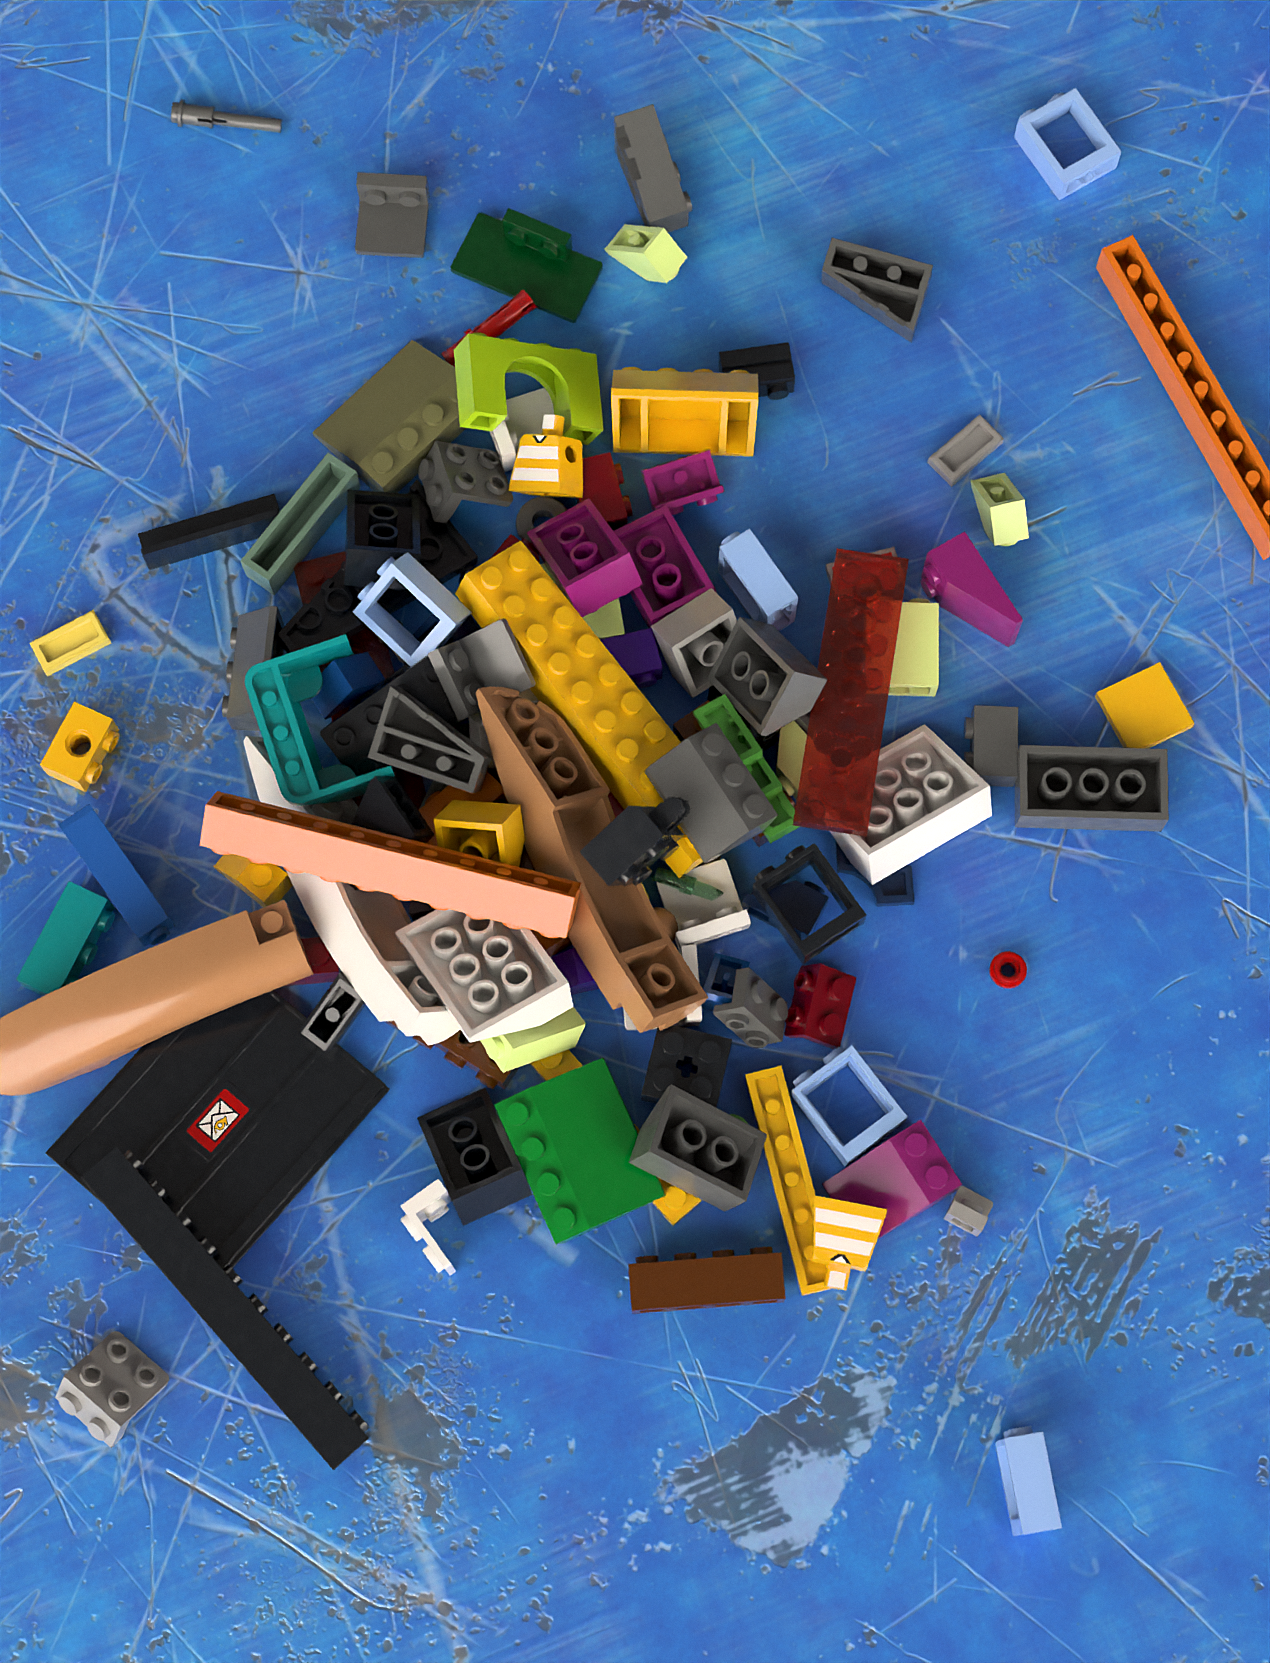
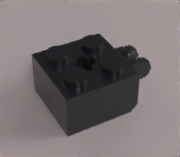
(636, 841)
(682, 1046)

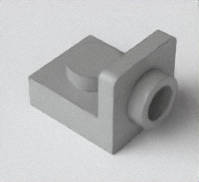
(969, 1211)

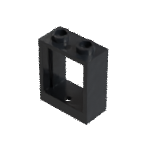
(828, 934)

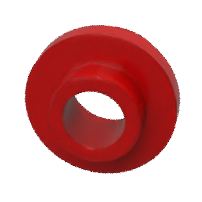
(1013, 960)

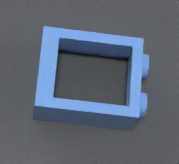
(1082, 172)
(756, 580)
(424, 588)
(872, 1135)
(1027, 1482)

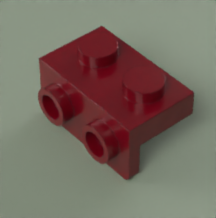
(820, 1005)

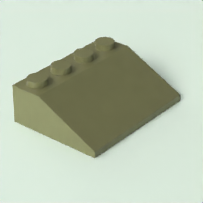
(395, 419)

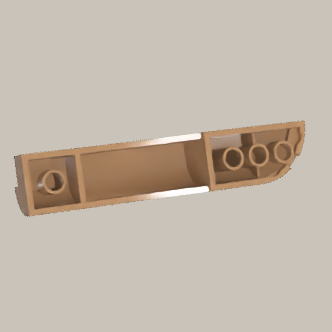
(562, 811)
(148, 997)

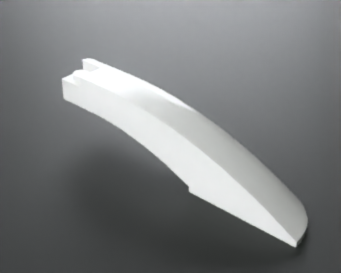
(360, 927)

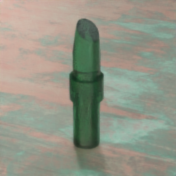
(687, 884)

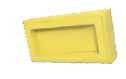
(70, 643)

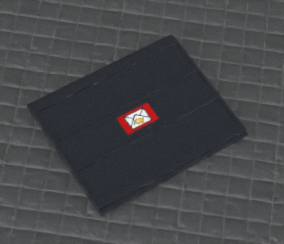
(227, 1118)

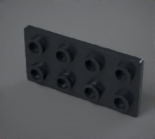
(354, 731)

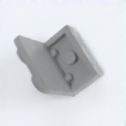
(110, 1387)

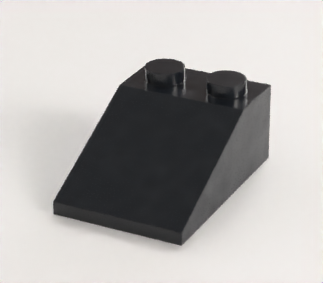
(376, 529)
(474, 1156)

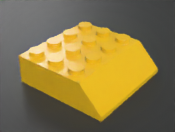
(684, 411)

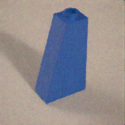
(117, 876)

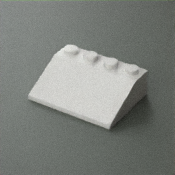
(918, 803)
(486, 973)

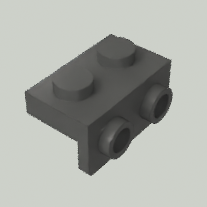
(755, 1011)

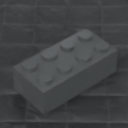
(1091, 788)

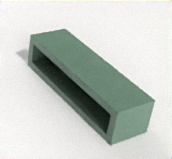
(300, 524)

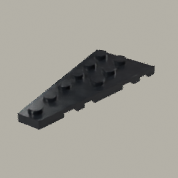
(331, 610)

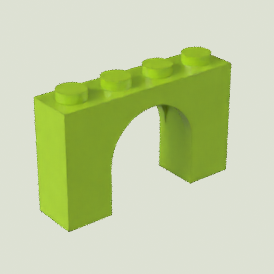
(565, 373)

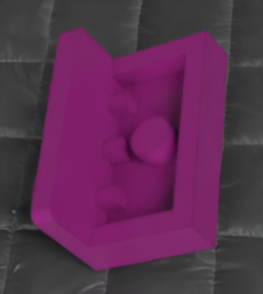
(682, 482)

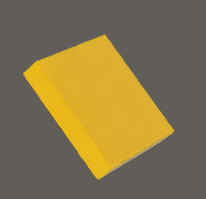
(1144, 708)

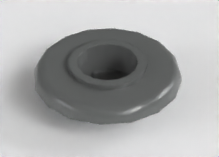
(533, 510)

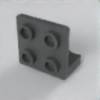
(392, 214)
(479, 661)

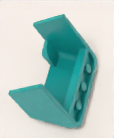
(275, 696)

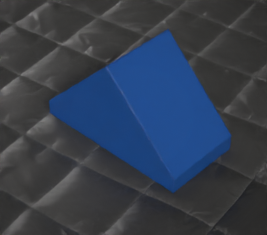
(346, 681)
(721, 980)

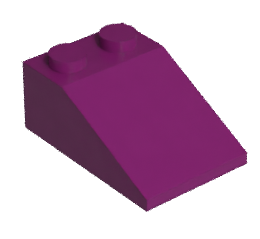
(585, 557)
(664, 563)
(967, 588)
(899, 1175)

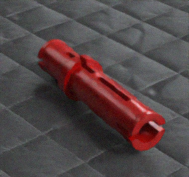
(498, 321)

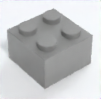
(694, 639)

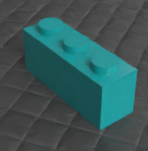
(67, 940)

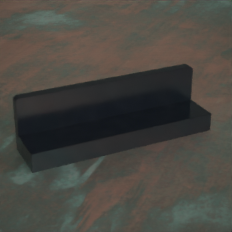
(207, 532)

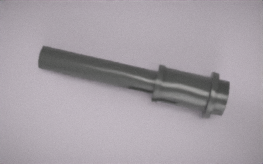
(207, 117)

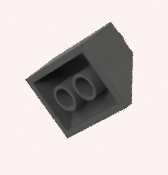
(254, 642)
(765, 676)
(719, 790)
(699, 1149)

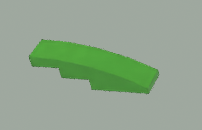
(751, 754)

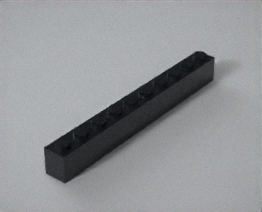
(226, 1308)

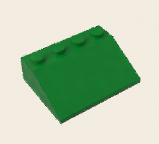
(577, 1150)

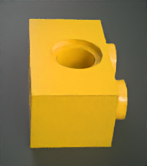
(79, 727)

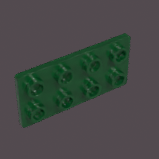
(528, 257)

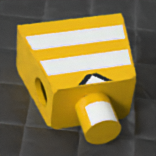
(548, 462)
(844, 1237)

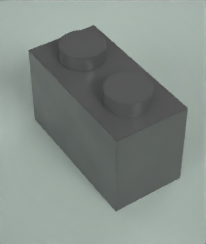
(993, 744)

